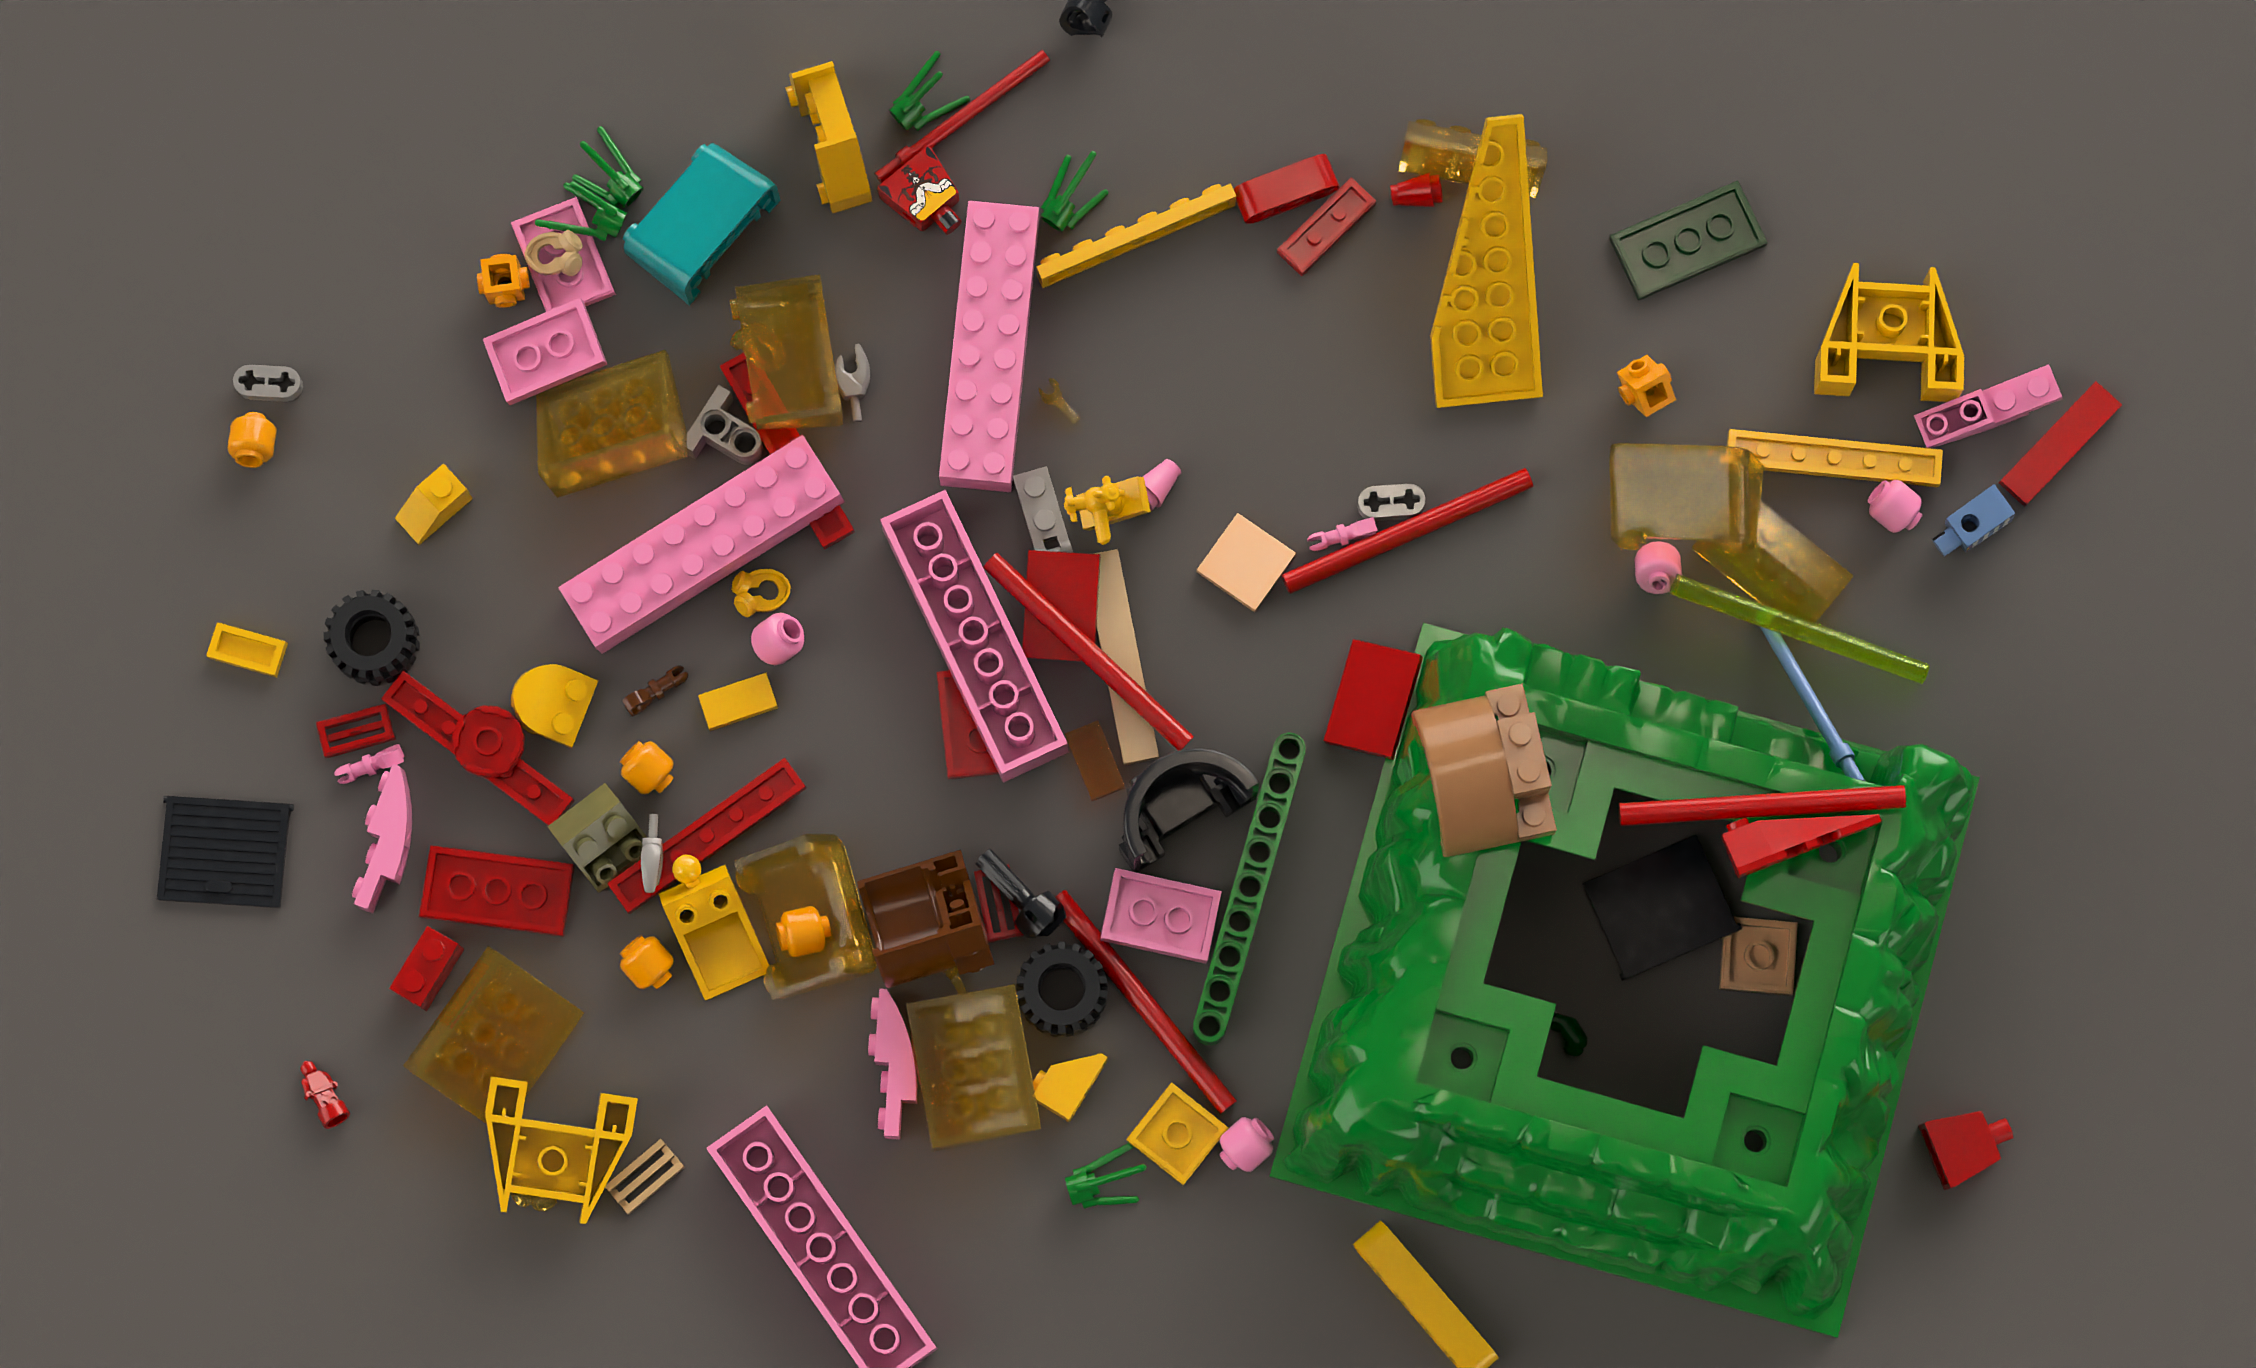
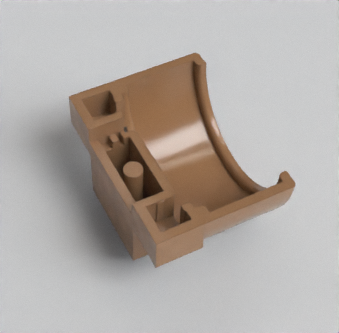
(1483, 768)

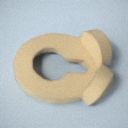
(568, 263)

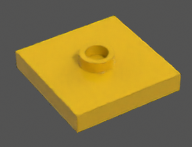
(1177, 1134)

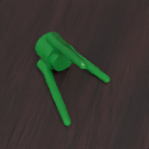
(908, 108)
(623, 187)
(1059, 211)
(607, 217)
(1084, 1186)

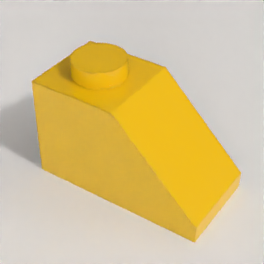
(432, 504)
(1067, 1084)

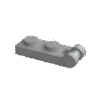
(1041, 509)

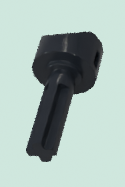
(1086, 17)
(1038, 914)

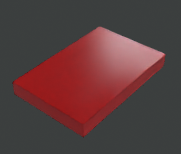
(1073, 588)
(1373, 699)
(963, 744)

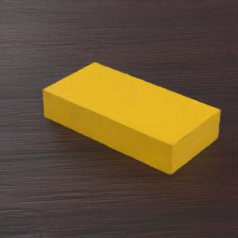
(247, 649)
(738, 701)

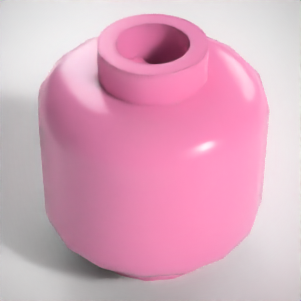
(1895, 506)
(1657, 567)
(777, 638)
(1246, 1144)

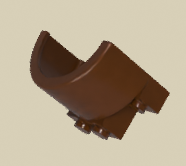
(925, 920)

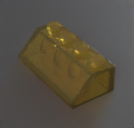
(1782, 570)

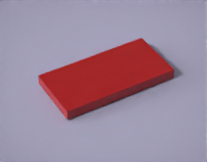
(497, 891)

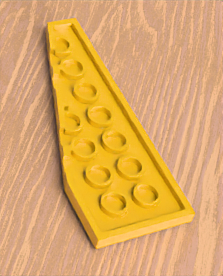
(1487, 308)

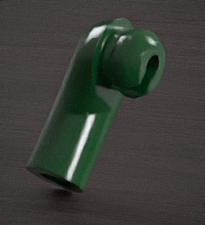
(1571, 1032)

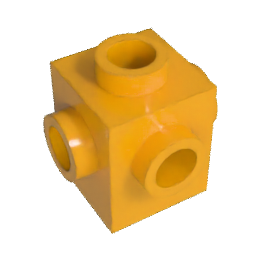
(499, 269)
(1646, 385)

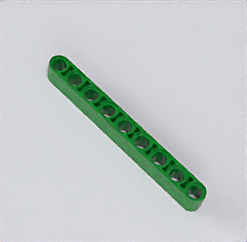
(1257, 872)

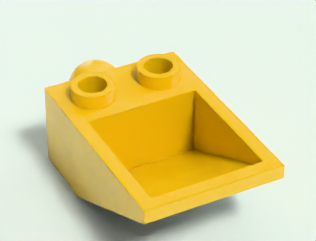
(714, 933)

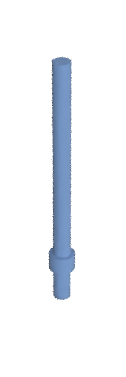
(1839, 752)

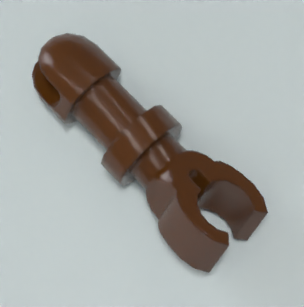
(640, 699)

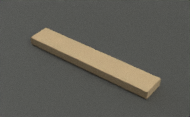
(1119, 643)

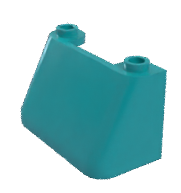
(699, 219)

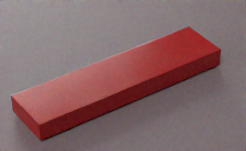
(2060, 443)

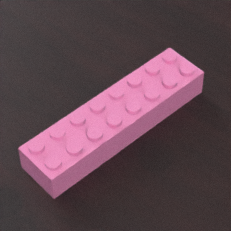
(989, 346)
(701, 544)
(974, 636)
(820, 1245)

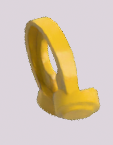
(748, 604)

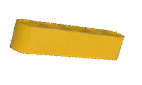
(1424, 1298)

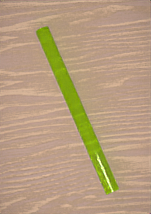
(1799, 629)

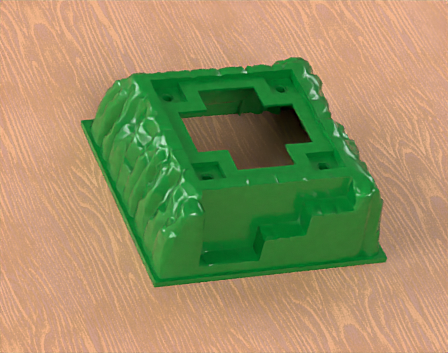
(1576, 1171)

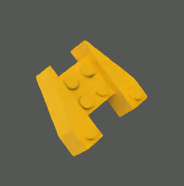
(838, 150)
(1893, 325)
(554, 1157)

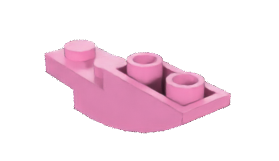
(1988, 408)
(392, 825)
(893, 1049)

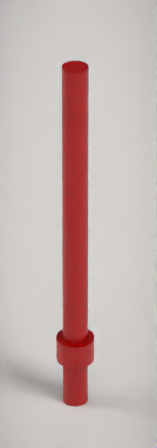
(965, 114)

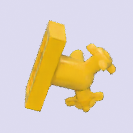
(1108, 505)

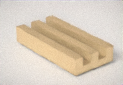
(634, 1166)

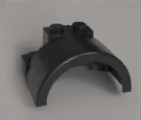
(1175, 794)

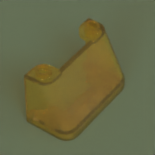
(788, 354)
(1684, 494)
(804, 874)

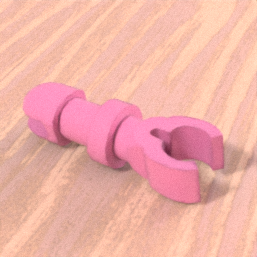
(1342, 534)
(370, 765)

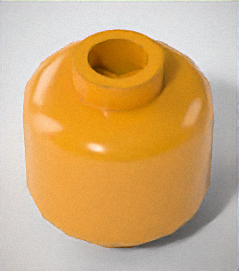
(251, 440)
(647, 767)
(803, 931)
(646, 962)

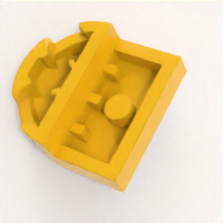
(552, 702)

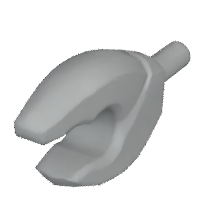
(854, 385)
(652, 856)

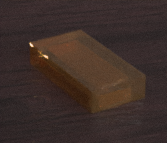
(1094, 760)

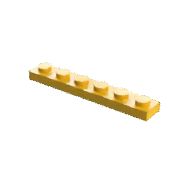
(1148, 229)
(1841, 457)

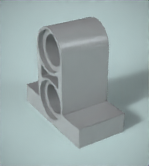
(728, 439)

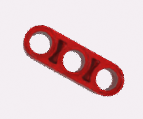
(1286, 188)

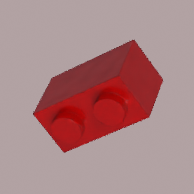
(426, 968)

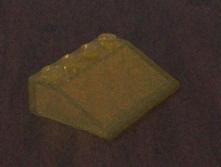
(1454, 151)
(609, 425)
(492, 1026)
(972, 1067)

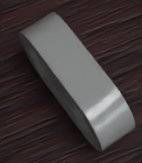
(267, 391)
(1391, 493)

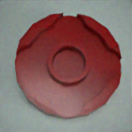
(488, 741)

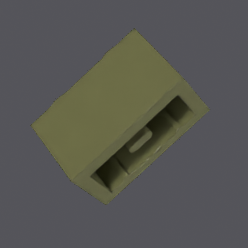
(600, 837)

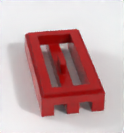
(385, 723)
(1005, 934)

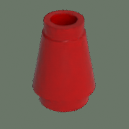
(1418, 191)

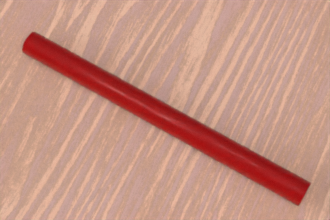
(1407, 531)
(1088, 652)
(1762, 805)
(1146, 1005)

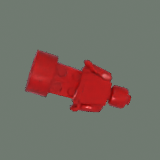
(319, 1087)

